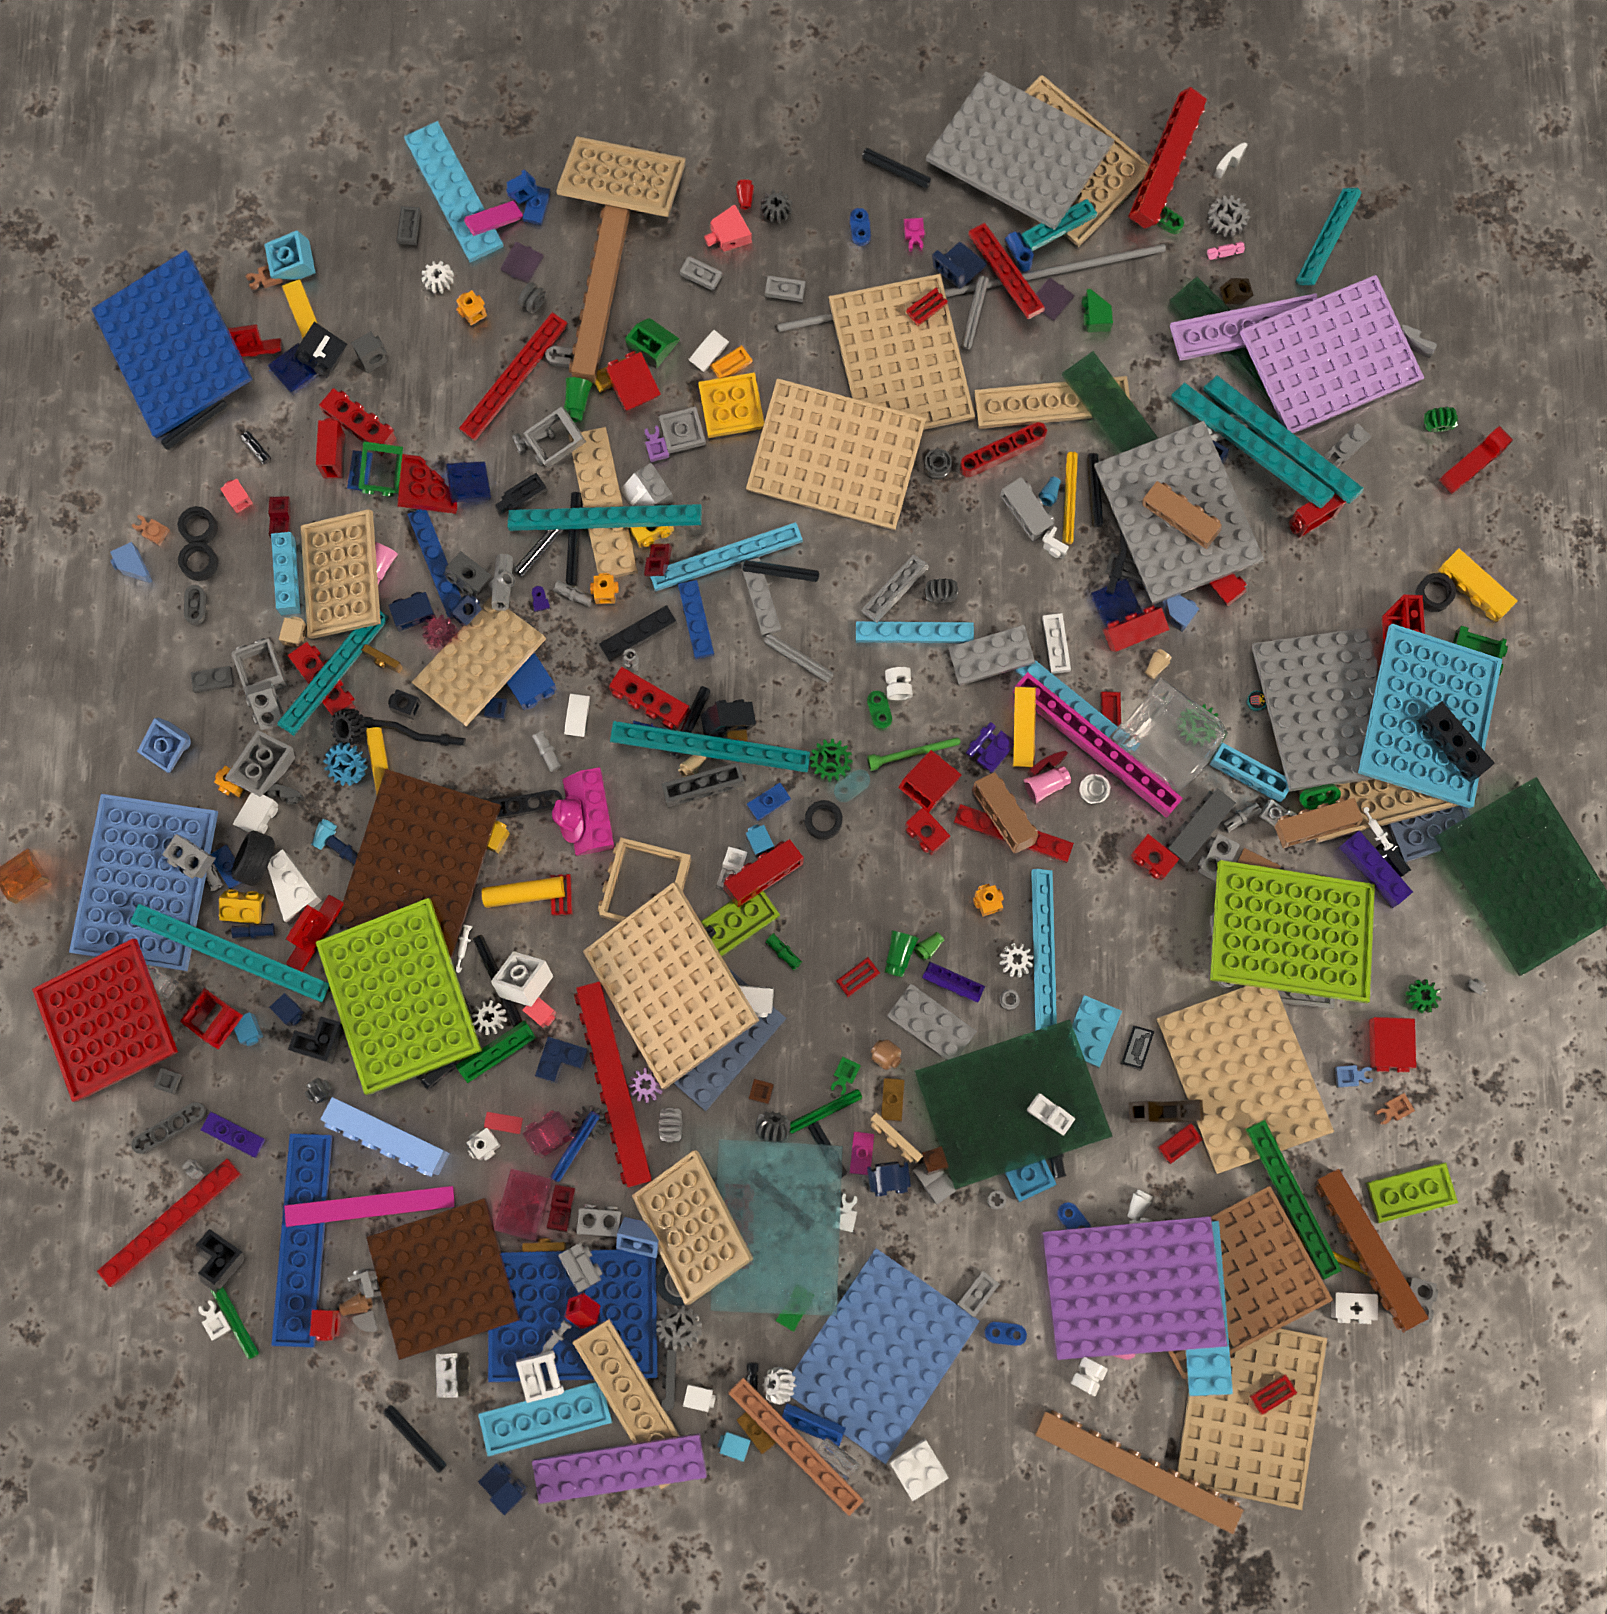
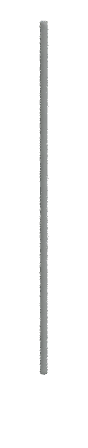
(996, 282)

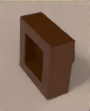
(761, 1091)

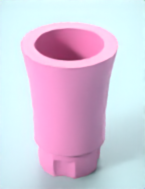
(384, 559)
(1046, 783)

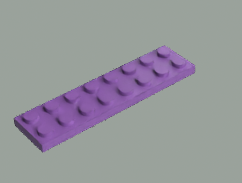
(619, 1468)

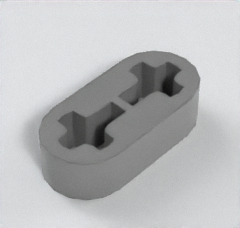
(563, 353)

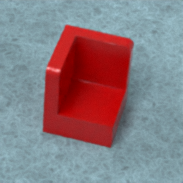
(582, 1311)

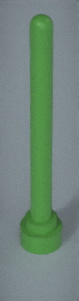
(876, 761)

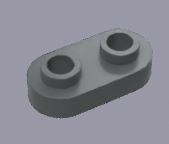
(194, 605)

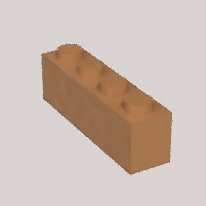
(1181, 514)
(1005, 812)
(1318, 822)

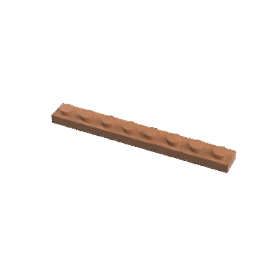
(796, 1446)

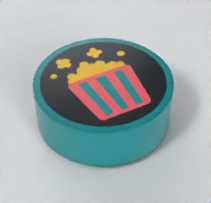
(1256, 700)

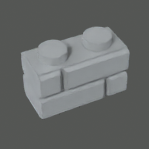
(580, 1267)

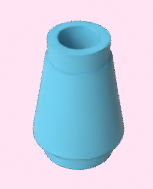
(323, 832)

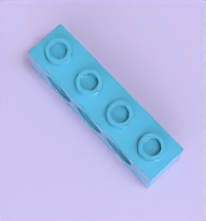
(285, 573)
(1250, 772)

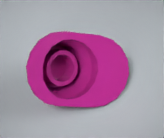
(568, 816)

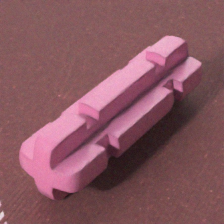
(1225, 250)

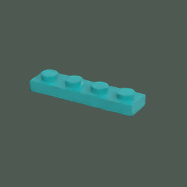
(1073, 218)

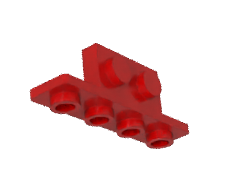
(250, 343)
(309, 929)

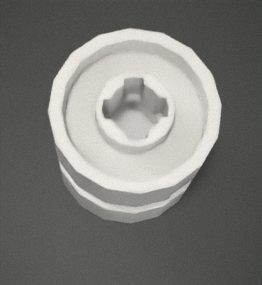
(898, 681)
(1089, 1376)

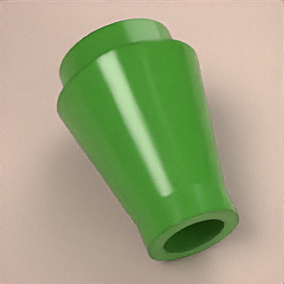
(928, 946)

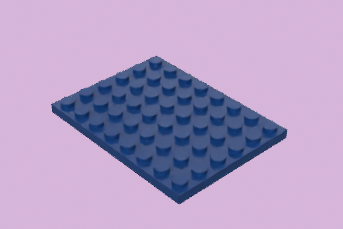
(171, 344)
(541, 1297)

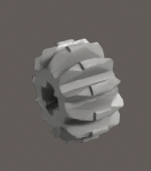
(670, 1124)

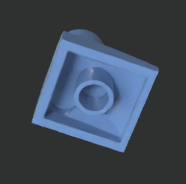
(164, 744)

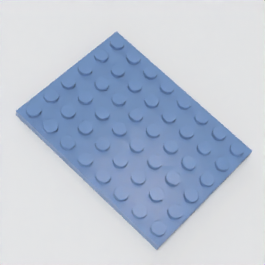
(129, 870)
(881, 1355)

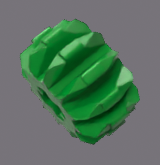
(1440, 419)
(1430, 997)

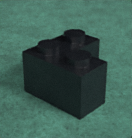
(728, 717)
(321, 1045)
(222, 1260)

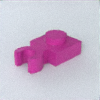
(915, 231)

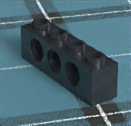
(1465, 743)

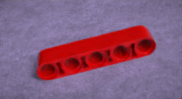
(1008, 442)

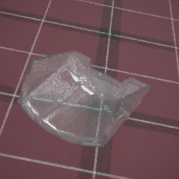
(1171, 735)

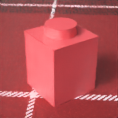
(236, 495)
(540, 1013)

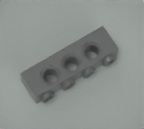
(703, 784)

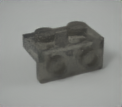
(452, 1375)

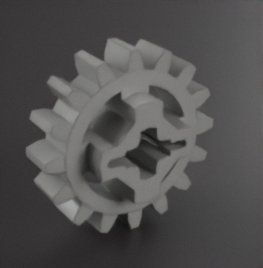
(1226, 219)
(671, 1323)

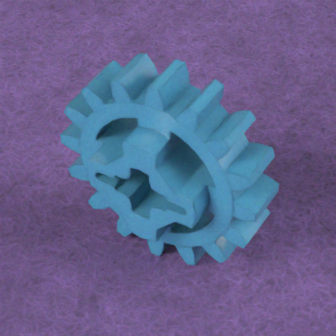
(345, 764)

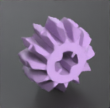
(643, 1092)

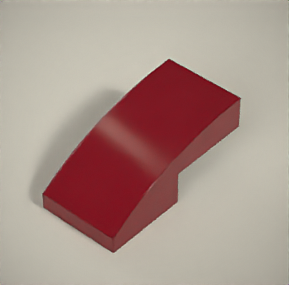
(279, 514)
(658, 560)
(1050, 761)
(561, 1208)

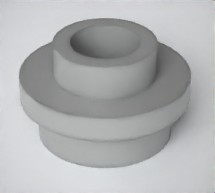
(1477, 986)
(1016, 999)

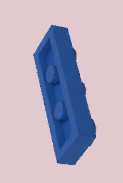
(813, 1424)

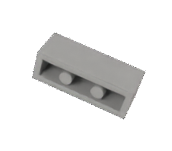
(1027, 508)

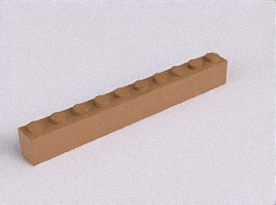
(600, 293)
(1139, 1472)

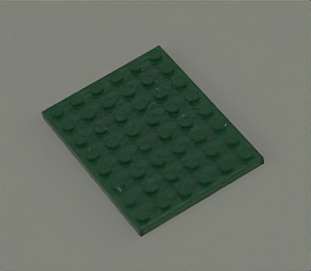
(1526, 876)
(984, 1098)

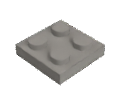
(682, 430)

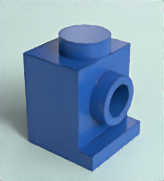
(522, 187)

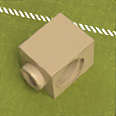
(293, 632)

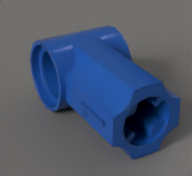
(1019, 251)

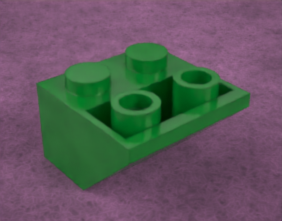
(652, 341)

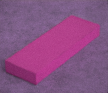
(493, 218)

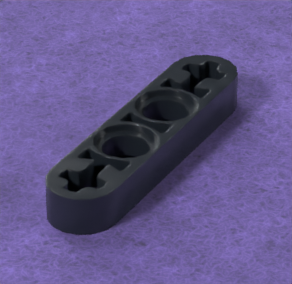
(523, 801)

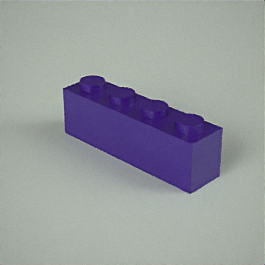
(1376, 869)

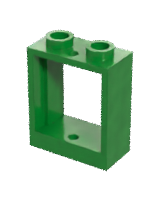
(386, 491)

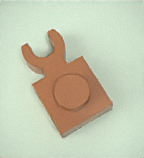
(262, 278)
(152, 531)
(1397, 1107)

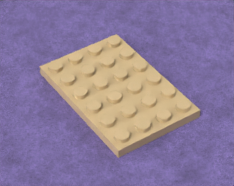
(621, 176)
(340, 574)
(478, 662)
(692, 1227)

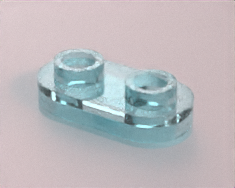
(852, 785)

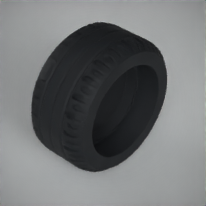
(253, 858)

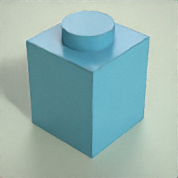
(734, 1445)

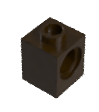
(1236, 291)

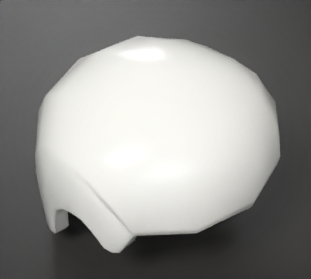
(1094, 788)

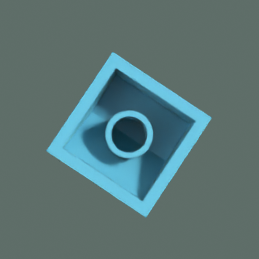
(290, 257)

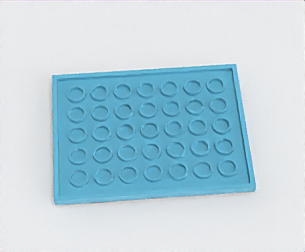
(1411, 680)

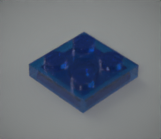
(292, 372)
(468, 481)
(1115, 605)

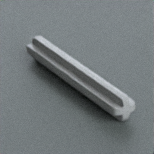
(974, 312)
(799, 657)

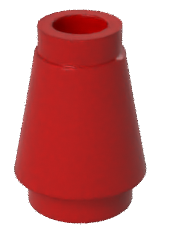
(745, 193)

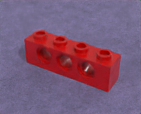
(337, 400)
(302, 658)
(626, 679)

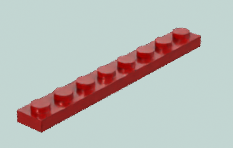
(513, 376)
(169, 1222)

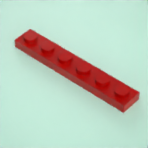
(1006, 271)
(981, 823)

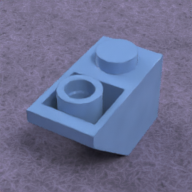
(1180, 611)

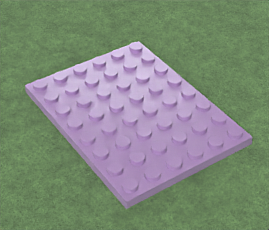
(1331, 355)

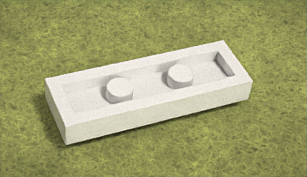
(1056, 643)

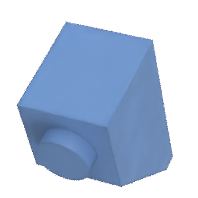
(130, 562)
(637, 1238)

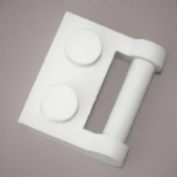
(533, 1379)

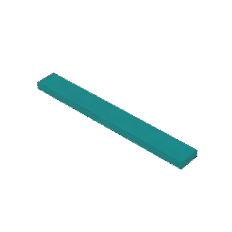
(329, 676)

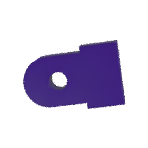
(540, 602)

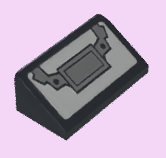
(1137, 1047)

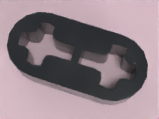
(437, 1075)

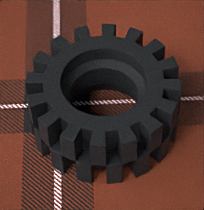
(350, 718)

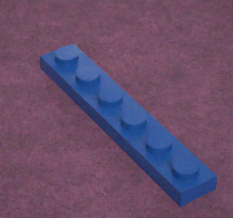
(435, 559)

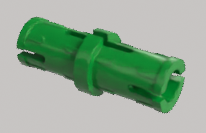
(783, 952)

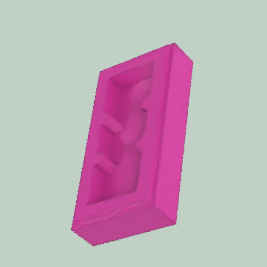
(861, 1152)

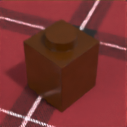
(935, 1160)

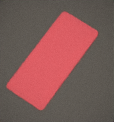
(503, 1122)

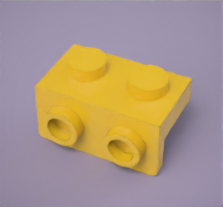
(240, 906)

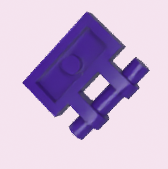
(996, 751)

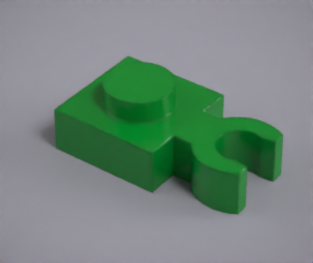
(845, 1072)

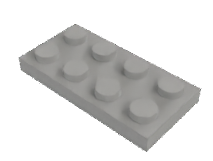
(991, 655)
(931, 1023)

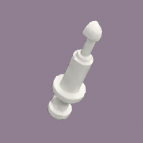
(1377, 830)
(462, 946)

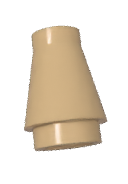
(1158, 662)
(691, 765)

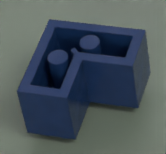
(559, 1053)
(503, 1487)

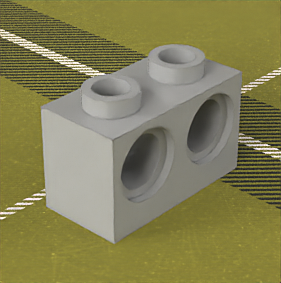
(270, 704)
(190, 854)
(1214, 855)
(598, 1227)
(1430, 1296)

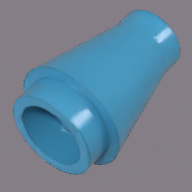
(1050, 491)

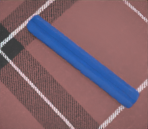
(575, 1146)

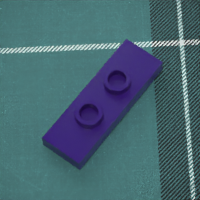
(953, 982)
(233, 1134)

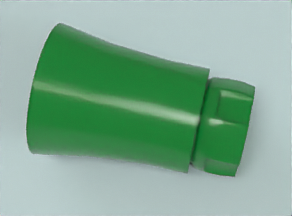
(576, 397)
(899, 953)

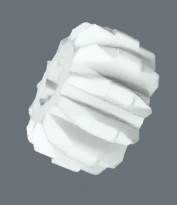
(443, 272)
(1024, 962)
(494, 1011)
(778, 1385)

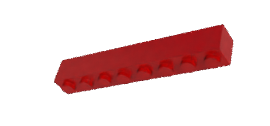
(1168, 158)

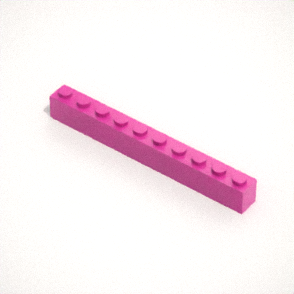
(1102, 748)

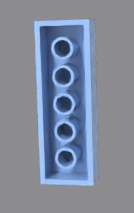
(382, 1135)

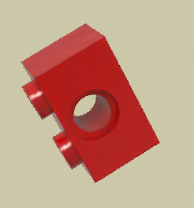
(921, 820)
(1150, 846)
(325, 1324)

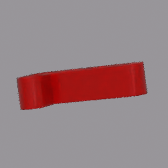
(1476, 460)

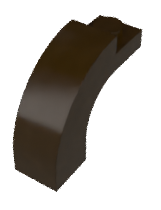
(1165, 1112)

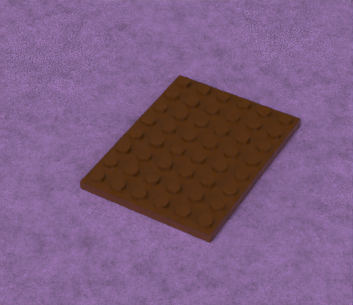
(420, 847)

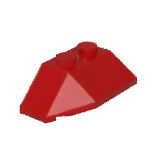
(1405, 612)

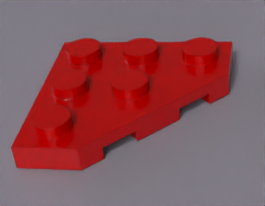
(423, 487)

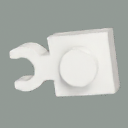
(847, 1216)
(216, 1323)

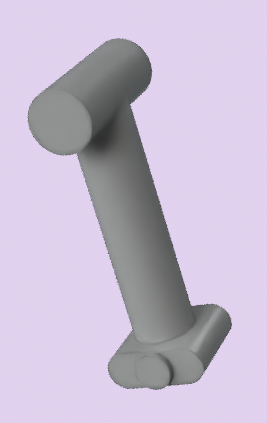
(520, 443)

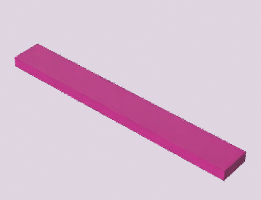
(369, 1206)

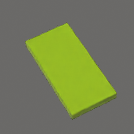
(737, 924)
(1411, 1192)

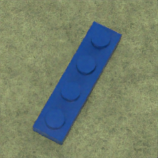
(696, 619)

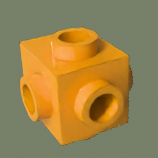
(471, 307)
(604, 588)
(225, 786)
(988, 907)

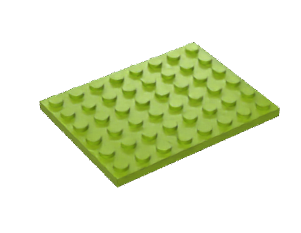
(1292, 932)
(398, 996)

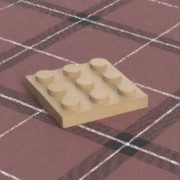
(895, 1139)

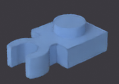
(1349, 1076)

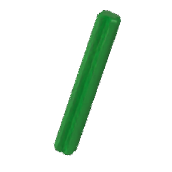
(825, 1110)
(235, 1323)

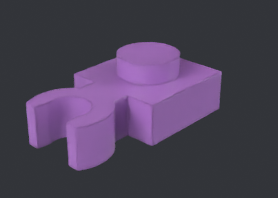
(656, 447)

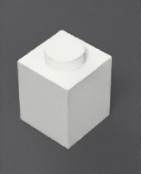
(699, 1398)

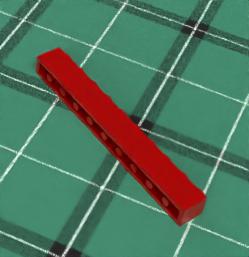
(614, 1085)

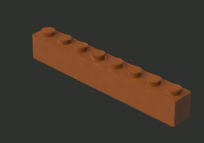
(1371, 1251)

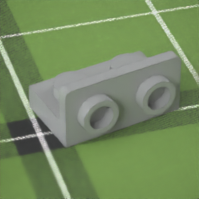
(369, 1285)

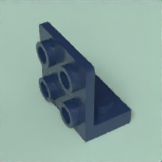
(958, 264)

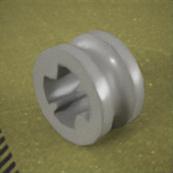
(1001, 1196)

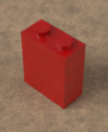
(632, 381)
(330, 448)
(929, 781)
(1392, 1044)

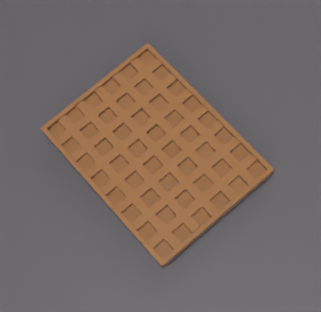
(1264, 1272)

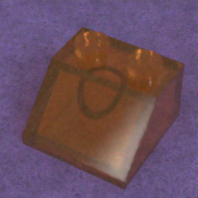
(21, 876)

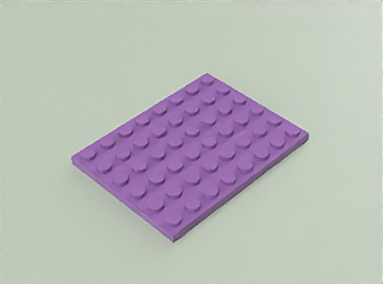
(1135, 1288)

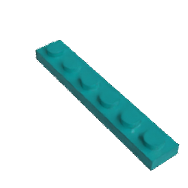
(1328, 236)

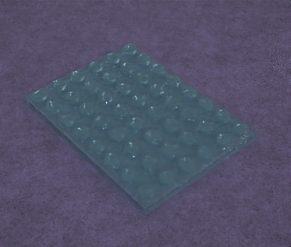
(790, 1220)

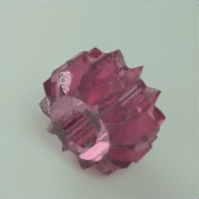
(434, 625)

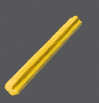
(1070, 496)

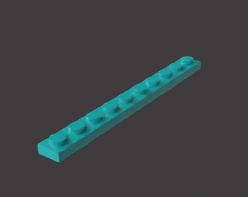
(1283, 439)
(1253, 445)
(605, 517)
(710, 746)
(230, 953)

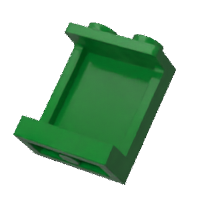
(1481, 643)

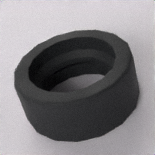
(192, 512)
(191, 548)
(1446, 582)
(823, 804)

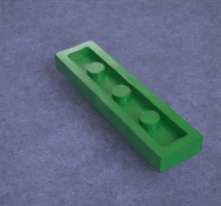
(496, 1051)

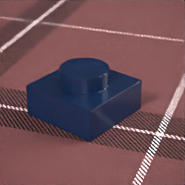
(496, 709)

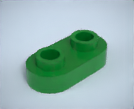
(879, 709)
(1319, 796)

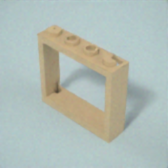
(614, 870)

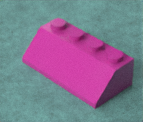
(590, 790)

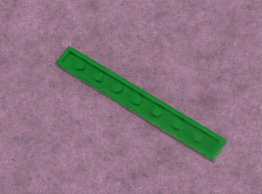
(1293, 1199)

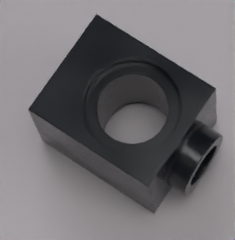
(410, 709)

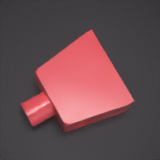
(729, 230)

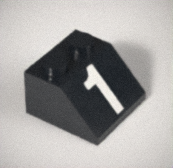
(320, 350)

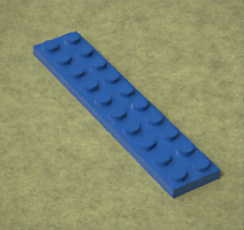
(303, 1244)

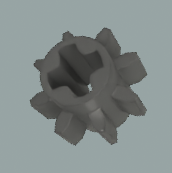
(318, 1090)

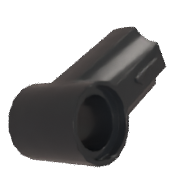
(1393, 858)

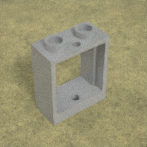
(541, 426)
(260, 646)

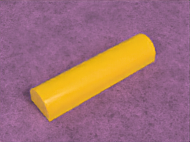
(377, 754)
(523, 892)

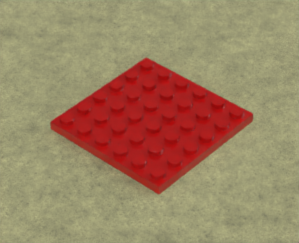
(104, 1020)

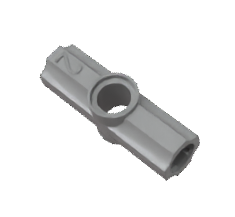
(502, 582)

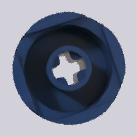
(889, 1177)

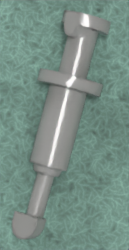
(557, 1335)

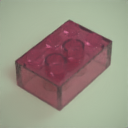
(549, 1133)
(523, 1204)

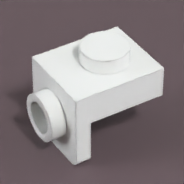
(1055, 547)

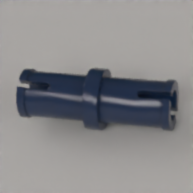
(341, 848)
(253, 930)

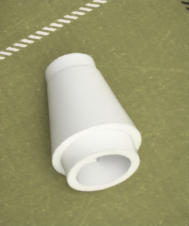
(1139, 1204)

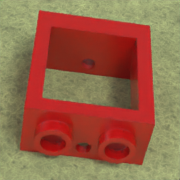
(1310, 516)
(221, 1025)

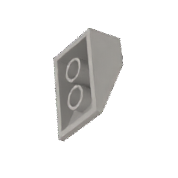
(261, 764)

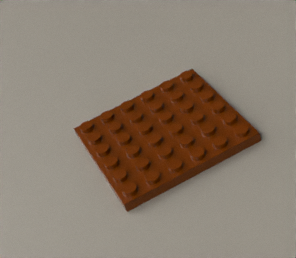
(442, 1278)

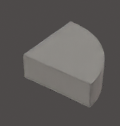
(366, 1322)

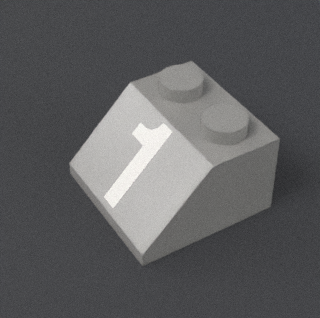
(646, 488)

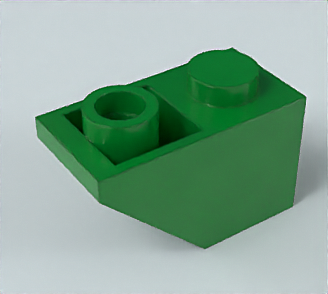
(1098, 312)

